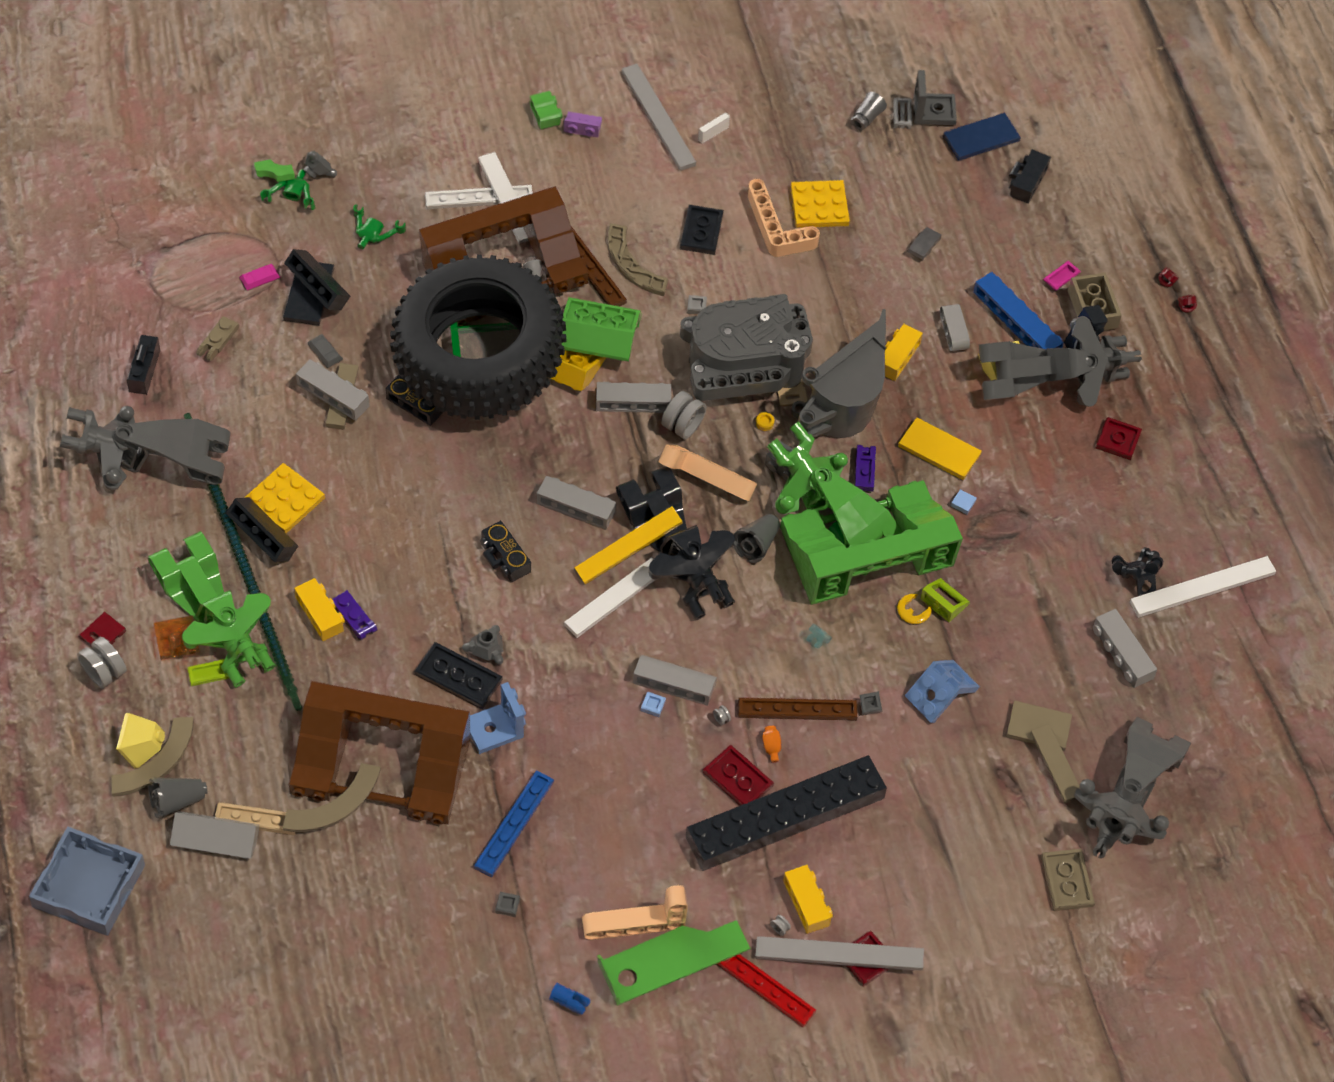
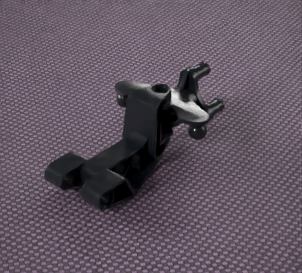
(681, 549)

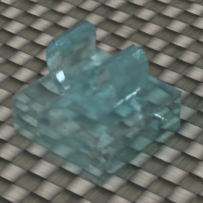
(820, 634)

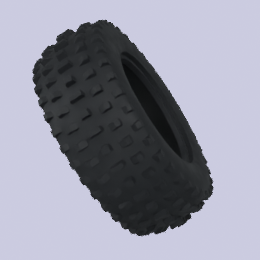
(482, 384)

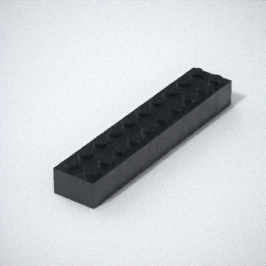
(785, 812)

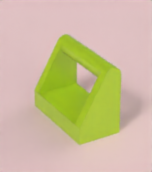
(939, 603)

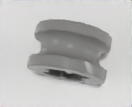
(721, 715)
(780, 925)

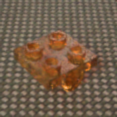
(170, 639)

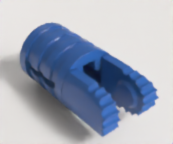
(569, 998)

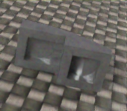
(924, 243)

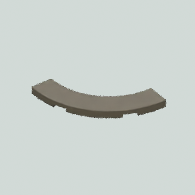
(629, 266)
(161, 764)
(337, 809)

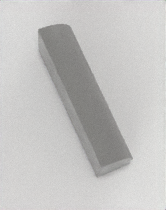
(674, 680)
(214, 834)

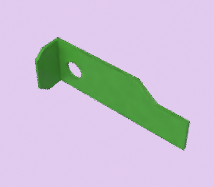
(671, 958)

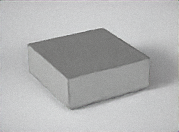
(696, 304)

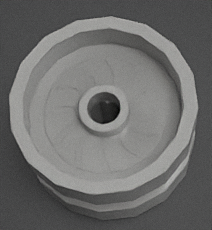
(683, 415)
(101, 662)

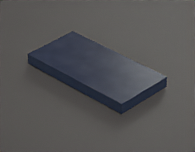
(981, 136)

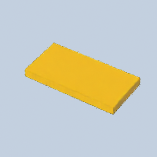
(939, 448)

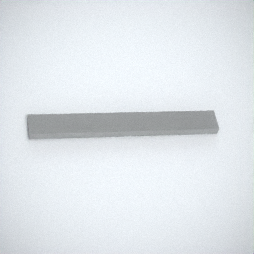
(658, 117)
(840, 953)

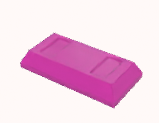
(1061, 275)
(259, 276)

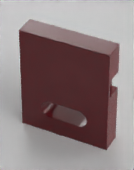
(104, 627)

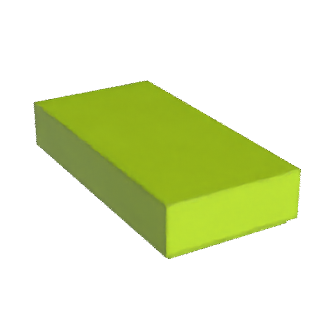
(206, 673)

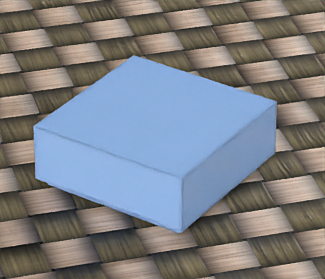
(963, 501)
(653, 704)

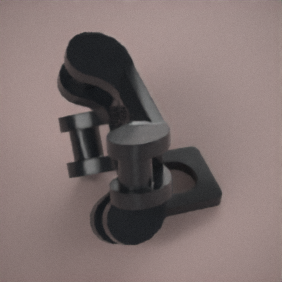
(1143, 569)

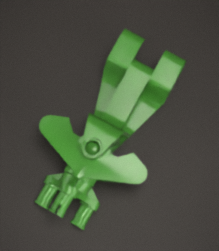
(822, 487)
(199, 592)

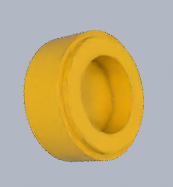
(765, 421)

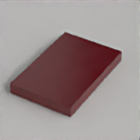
(737, 776)

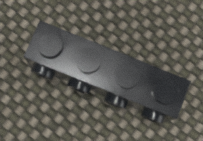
(317, 279)
(262, 529)

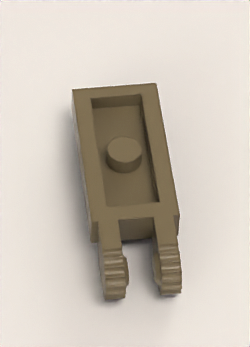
(218, 338)

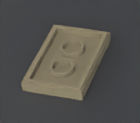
(1029, 717)
(1067, 879)

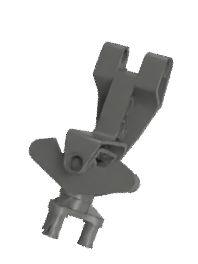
(1025, 366)
(129, 443)
(1121, 811)

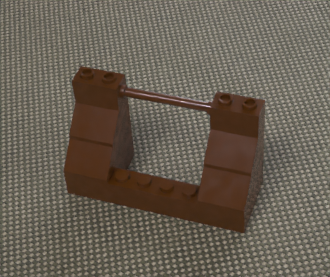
(544, 222)
(326, 727)

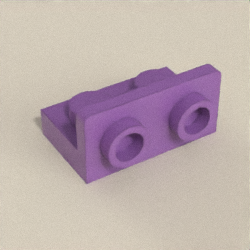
(582, 124)

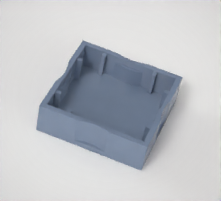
(87, 881)

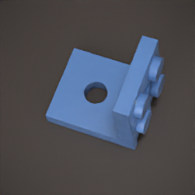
(947, 681)
(506, 718)

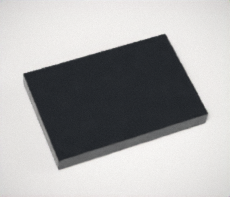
(701, 229)

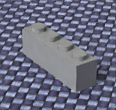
(333, 389)
(632, 397)
(576, 502)
(1124, 648)

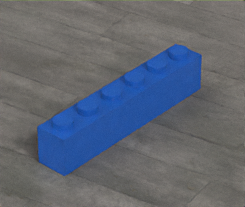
(1015, 313)

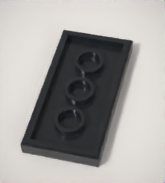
(302, 304)
(458, 675)

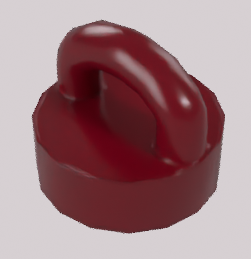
(1170, 275)
(1187, 300)

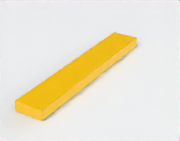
(628, 545)

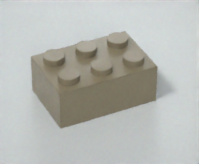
(1092, 291)

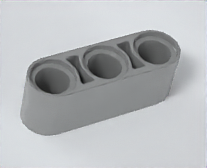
(954, 327)

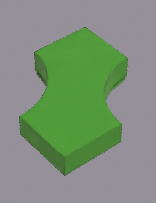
(270, 169)

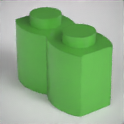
(545, 109)

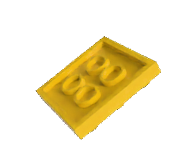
(820, 204)
(286, 497)

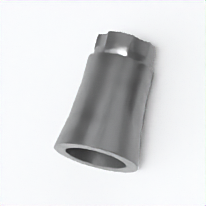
(868, 110)

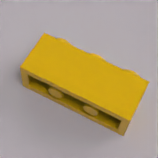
(900, 350)
(319, 609)
(807, 898)

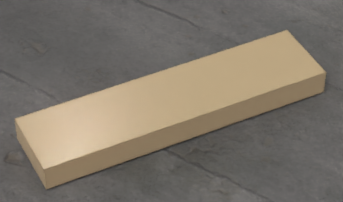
(268, 819)

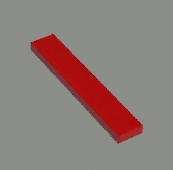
(768, 989)

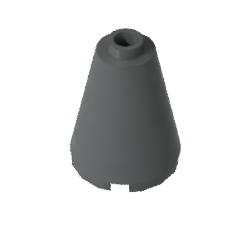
(756, 538)
(174, 794)

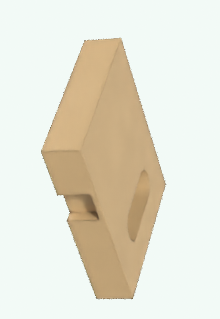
(799, 391)

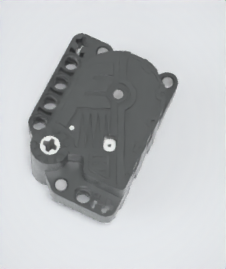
(747, 347)

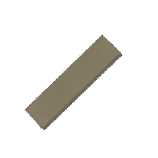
(336, 418)
(1055, 762)

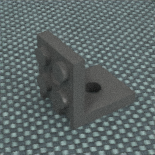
(926, 102)

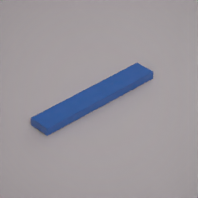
(514, 823)

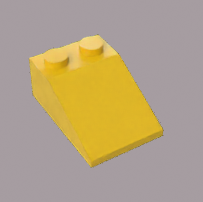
(577, 369)

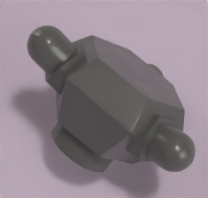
(317, 165)
(486, 645)

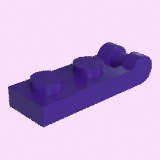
(865, 468)
(354, 615)

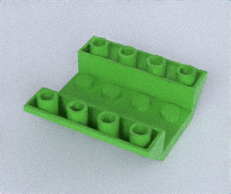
(600, 328)

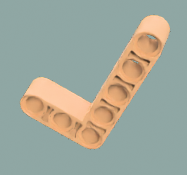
(777, 241)
(681, 458)
(639, 919)

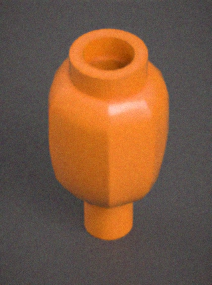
(772, 742)

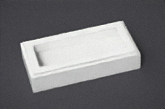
(714, 128)

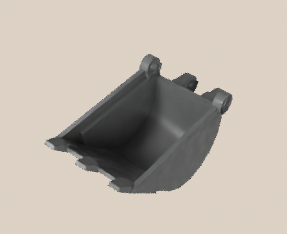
(846, 386)

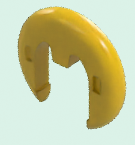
(907, 614)

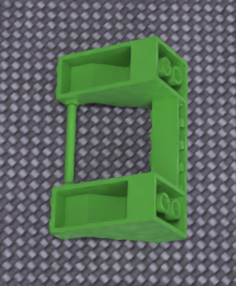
(826, 566)

